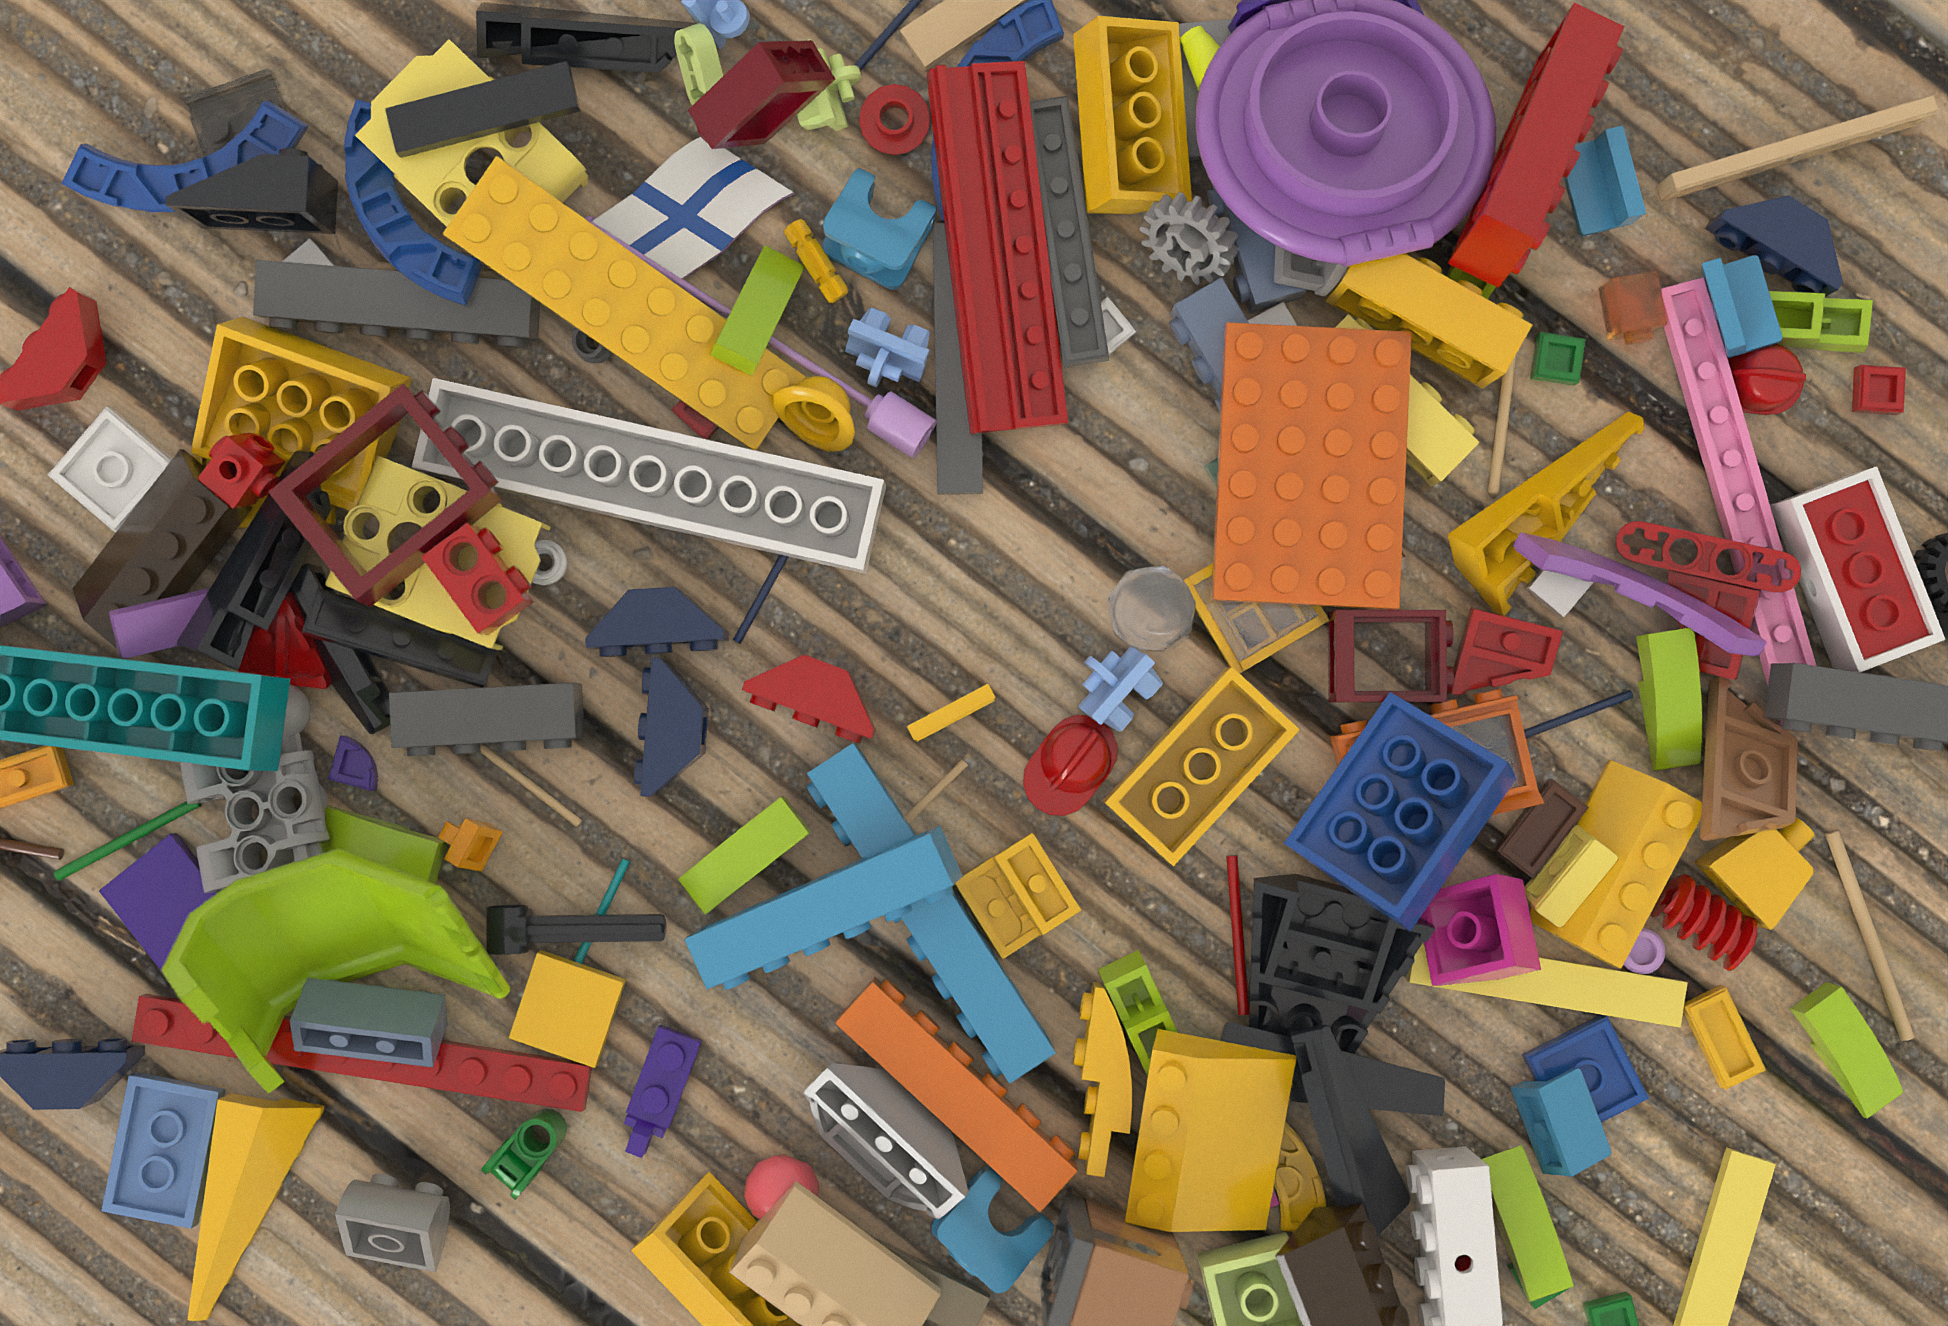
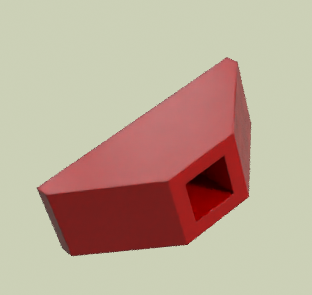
(57, 358)
(816, 694)

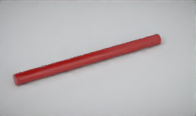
(1237, 935)

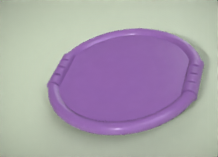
(1345, 128)

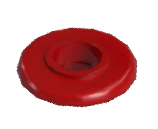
(900, 140)

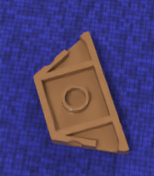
(1746, 768)

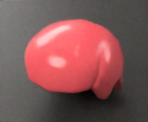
(772, 1178)

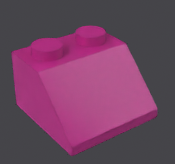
(1480, 932)

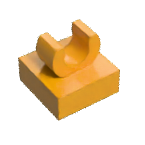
(470, 843)

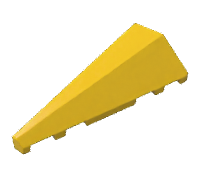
(1539, 506)
(247, 1163)

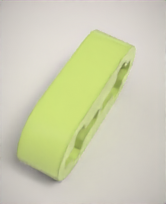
(697, 60)

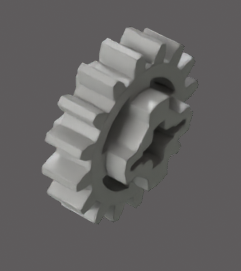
(1189, 238)

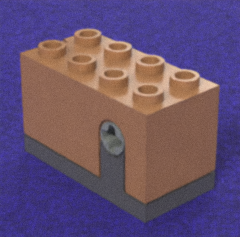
(1111, 1270)

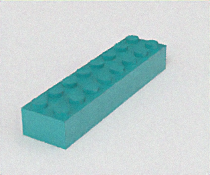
(142, 709)

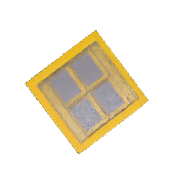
(1250, 629)

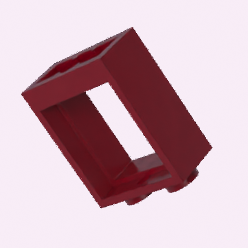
(761, 94)
(1438, 636)

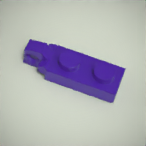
(660, 1087)

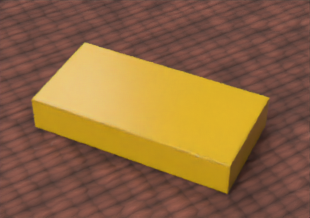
(951, 713)
(1723, 1037)

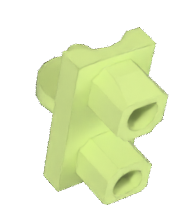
(827, 107)

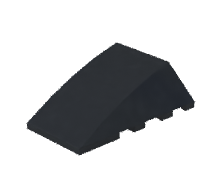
(1323, 958)

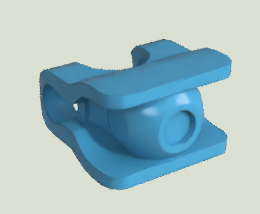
(871, 244)
(980, 1249)

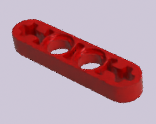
(1707, 553)

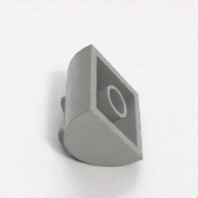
(394, 1222)

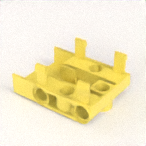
(440, 173)
(396, 498)

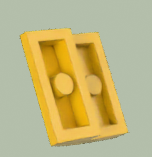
(1016, 896)

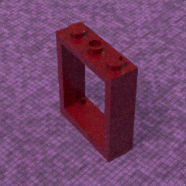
(406, 559)

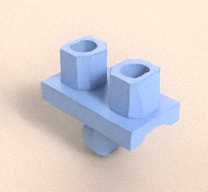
(721, 17)
(884, 352)
(1113, 682)

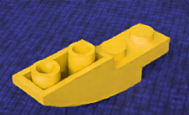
(1105, 1060)

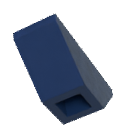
(1786, 239)
(655, 621)
(671, 728)
(66, 1072)

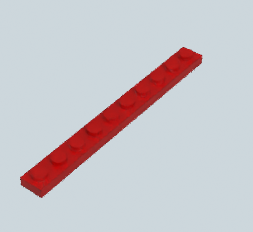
(456, 1068)

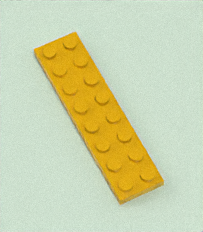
(615, 300)

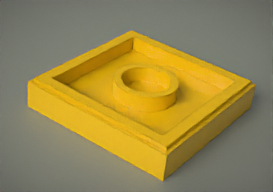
(567, 1008)

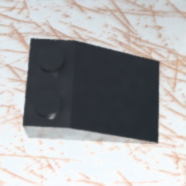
(263, 195)

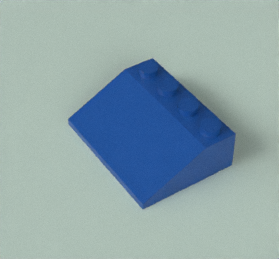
(1401, 810)

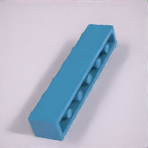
(824, 908)

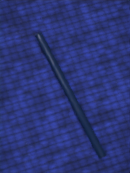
(887, 33)
(760, 598)
(1579, 713)

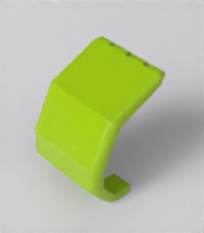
(315, 918)

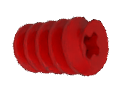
(1708, 919)

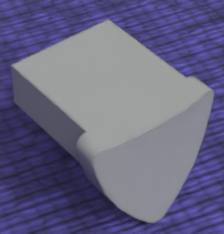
(1305, 272)

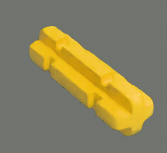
(816, 260)

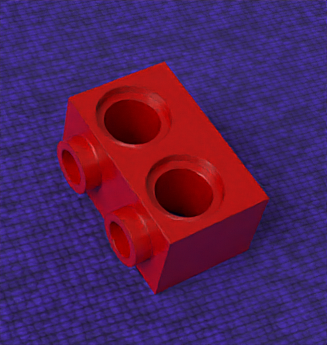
(470, 586)

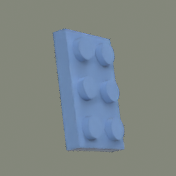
(162, 1150)

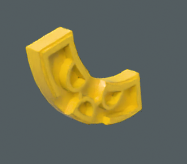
(1296, 1182)

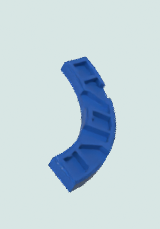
(1011, 39)
(147, 185)
(392, 227)

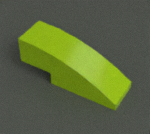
(757, 310)
(1822, 322)
(1671, 697)
(385, 843)
(744, 854)
(1137, 1003)
(1848, 1048)
(1526, 1225)

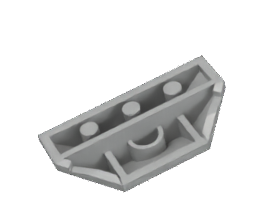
(888, 1137)

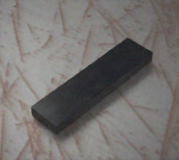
(482, 109)
(396, 638)

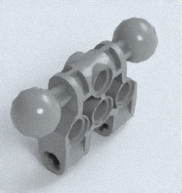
(279, 825)

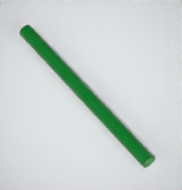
(124, 840)

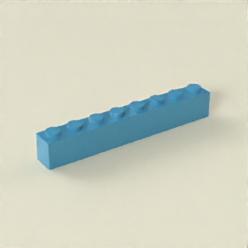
(940, 929)

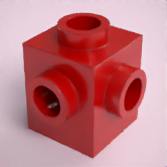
(241, 469)

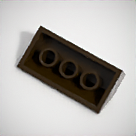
(158, 546)
(1340, 1271)

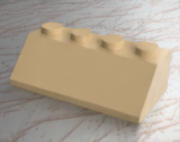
(829, 1269)

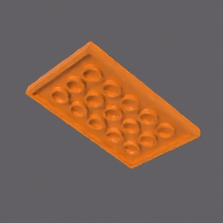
(1311, 466)

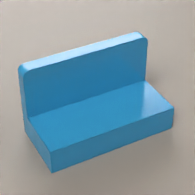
(1604, 184)
(1741, 305)
(1562, 1123)

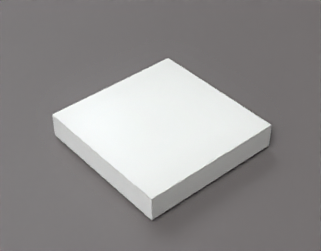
(110, 468)

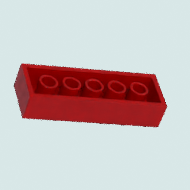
(1539, 147)

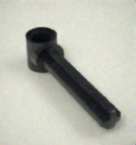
(516, 928)

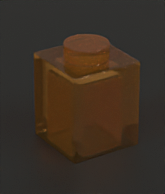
(1633, 307)

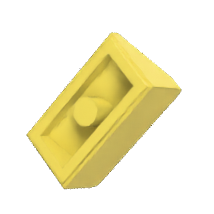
(1569, 876)

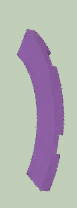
(1689, 611)

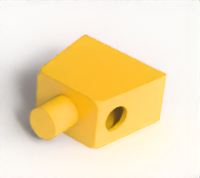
(1761, 871)

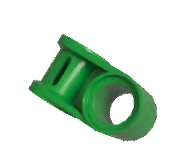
(522, 1155)

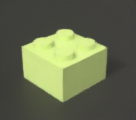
(1247, 1284)

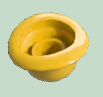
(817, 413)

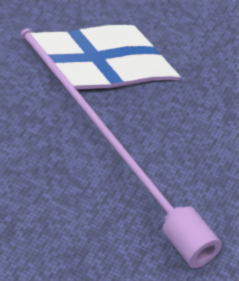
(692, 215)

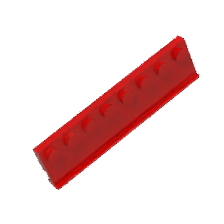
(997, 246)

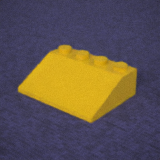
(293, 397)
(1209, 1135)

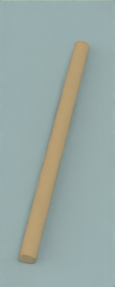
(1869, 935)

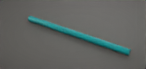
(604, 905)

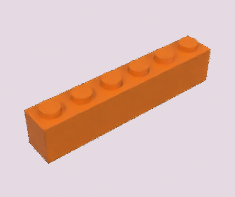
(957, 1093)

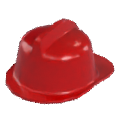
(1767, 379)
(1070, 765)

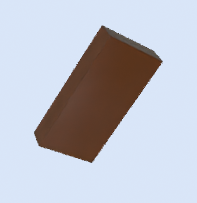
(1541, 829)

